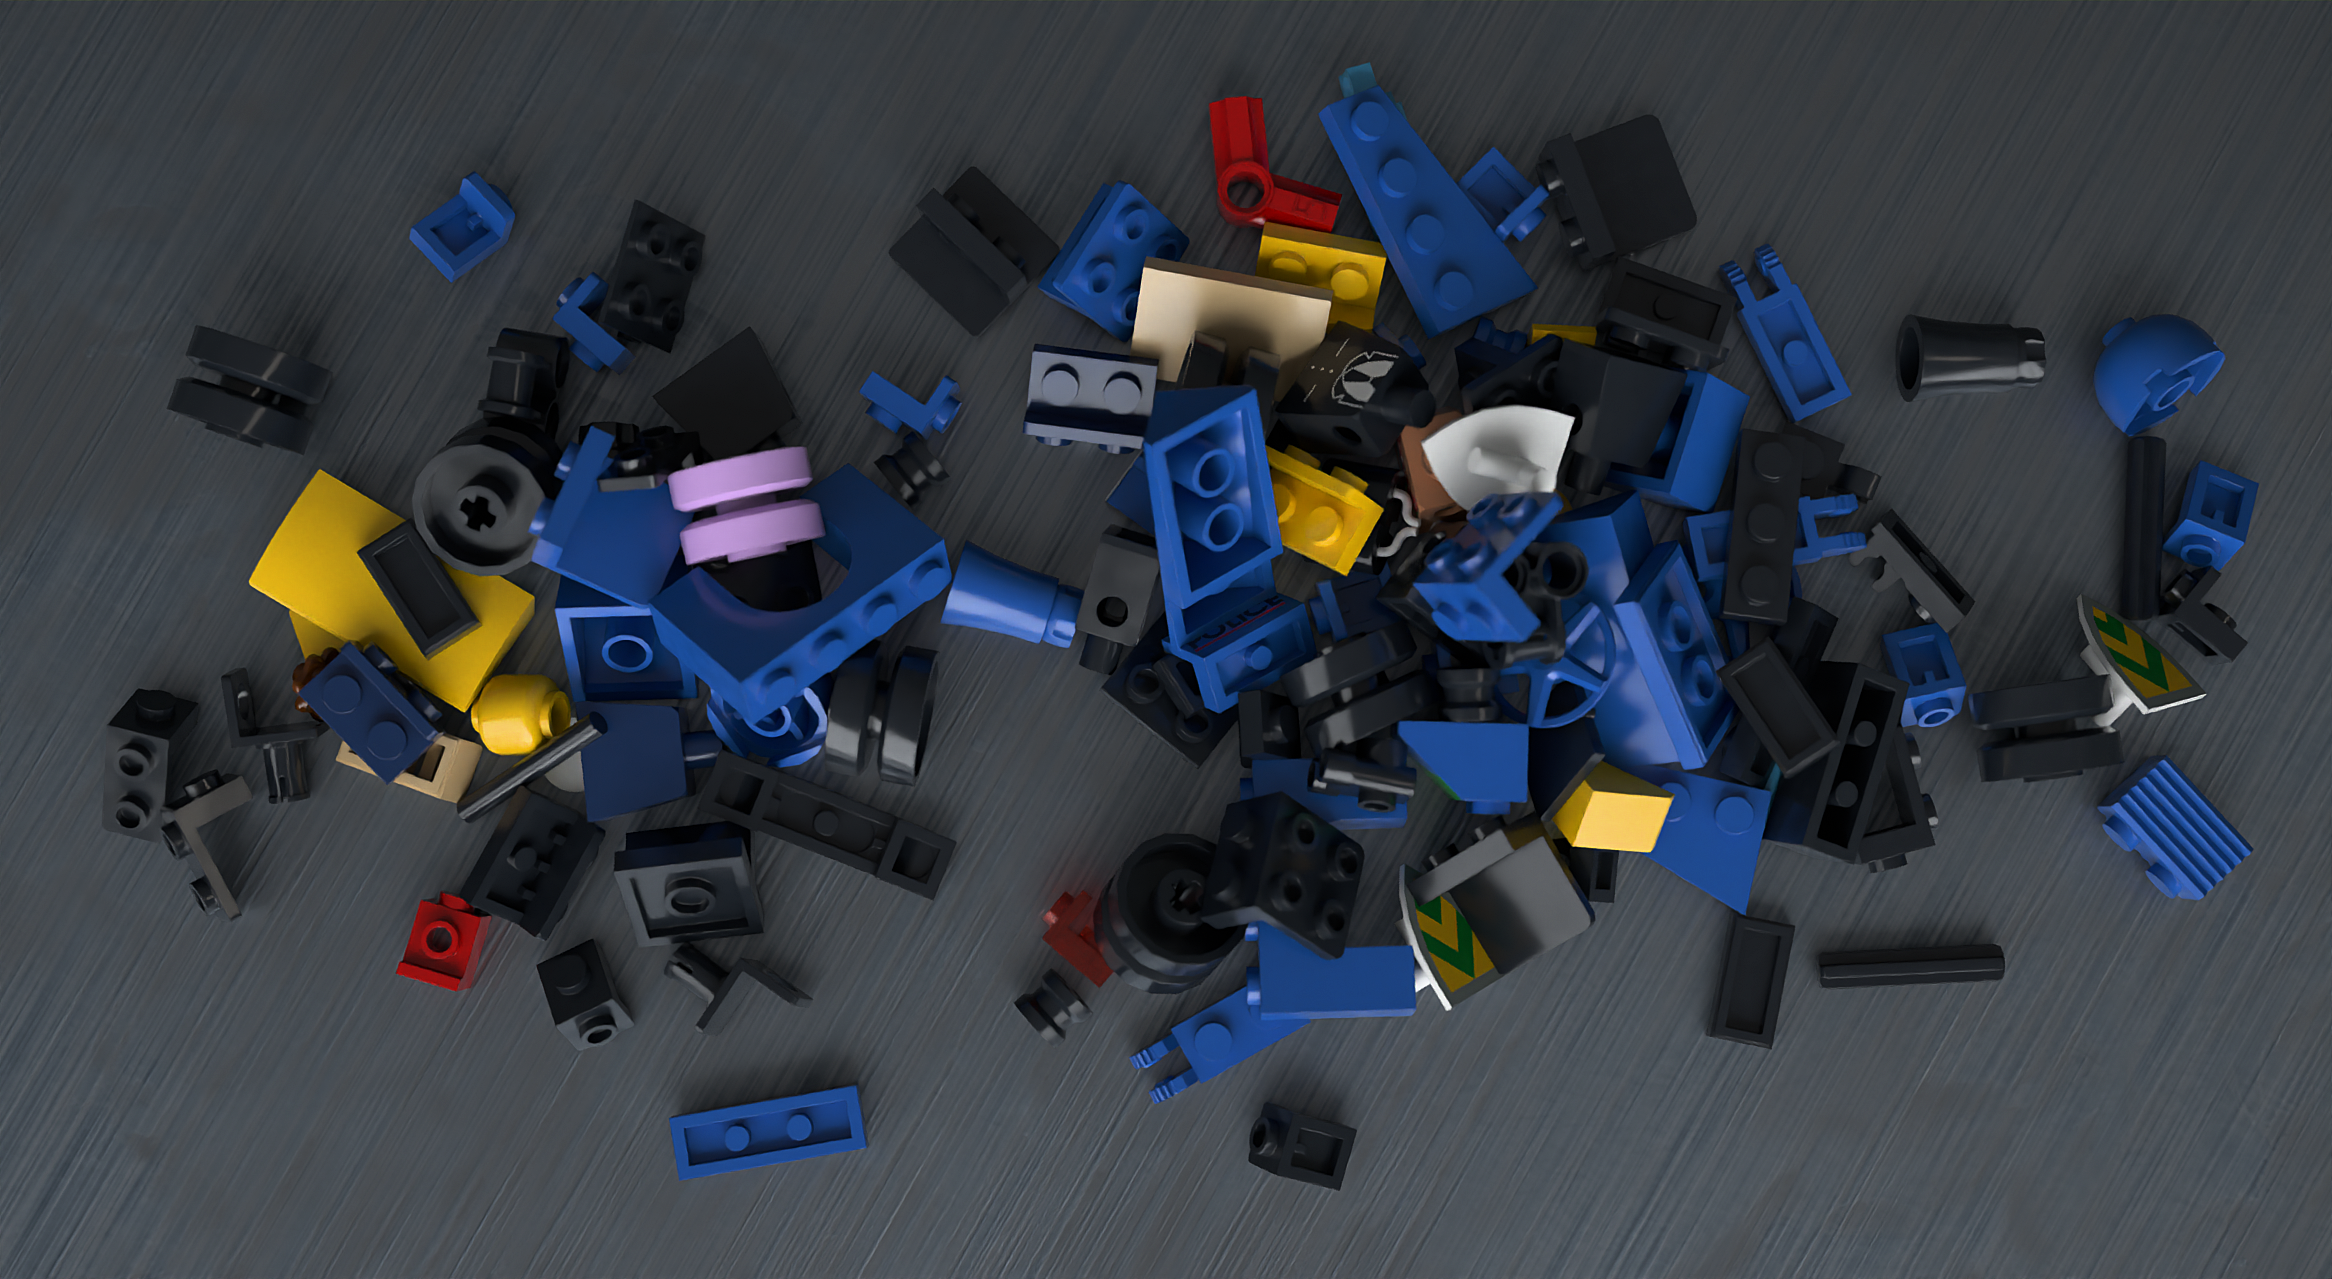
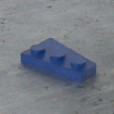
(1709, 832)

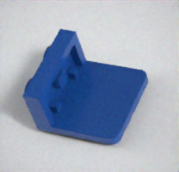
(607, 539)
(1465, 570)

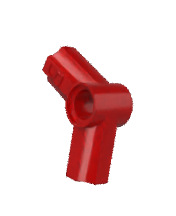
(1242, 156)

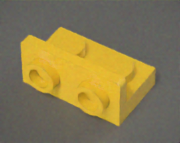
(1328, 262)
(1320, 512)

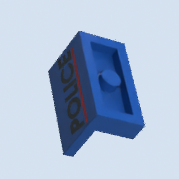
(1249, 650)

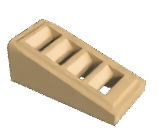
(445, 770)

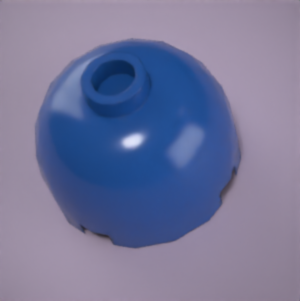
(2151, 367)
(786, 734)

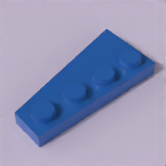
(1427, 225)

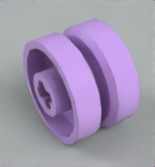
(746, 506)

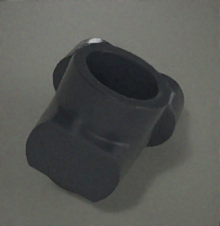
(1373, 774)

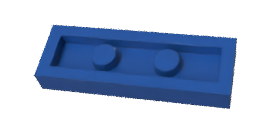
(768, 1131)

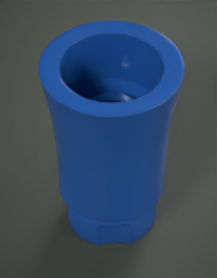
(1011, 599)

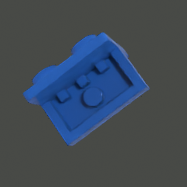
(1106, 254)

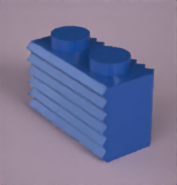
(2173, 829)

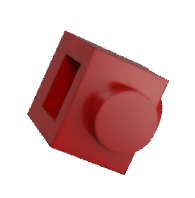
(457, 965)

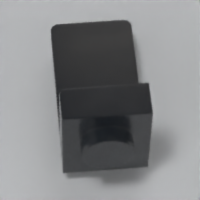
(651, 460)
(140, 761)
(205, 800)
(1887, 847)

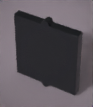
(1562, 754)

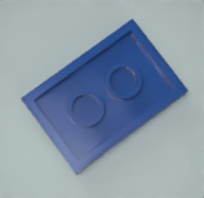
(1678, 652)

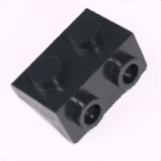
(533, 862)

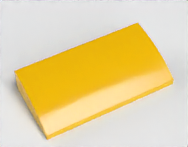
(321, 577)

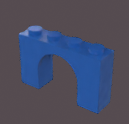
(769, 657)
(1290, 977)

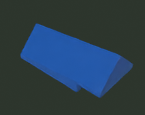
(1210, 506)
(1616, 544)

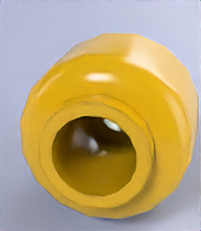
(520, 713)

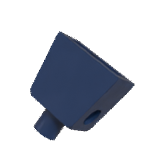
(642, 758)

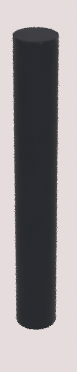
(532, 767)

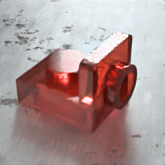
(1075, 947)

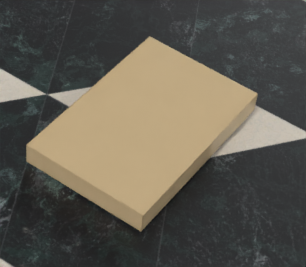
(1232, 306)

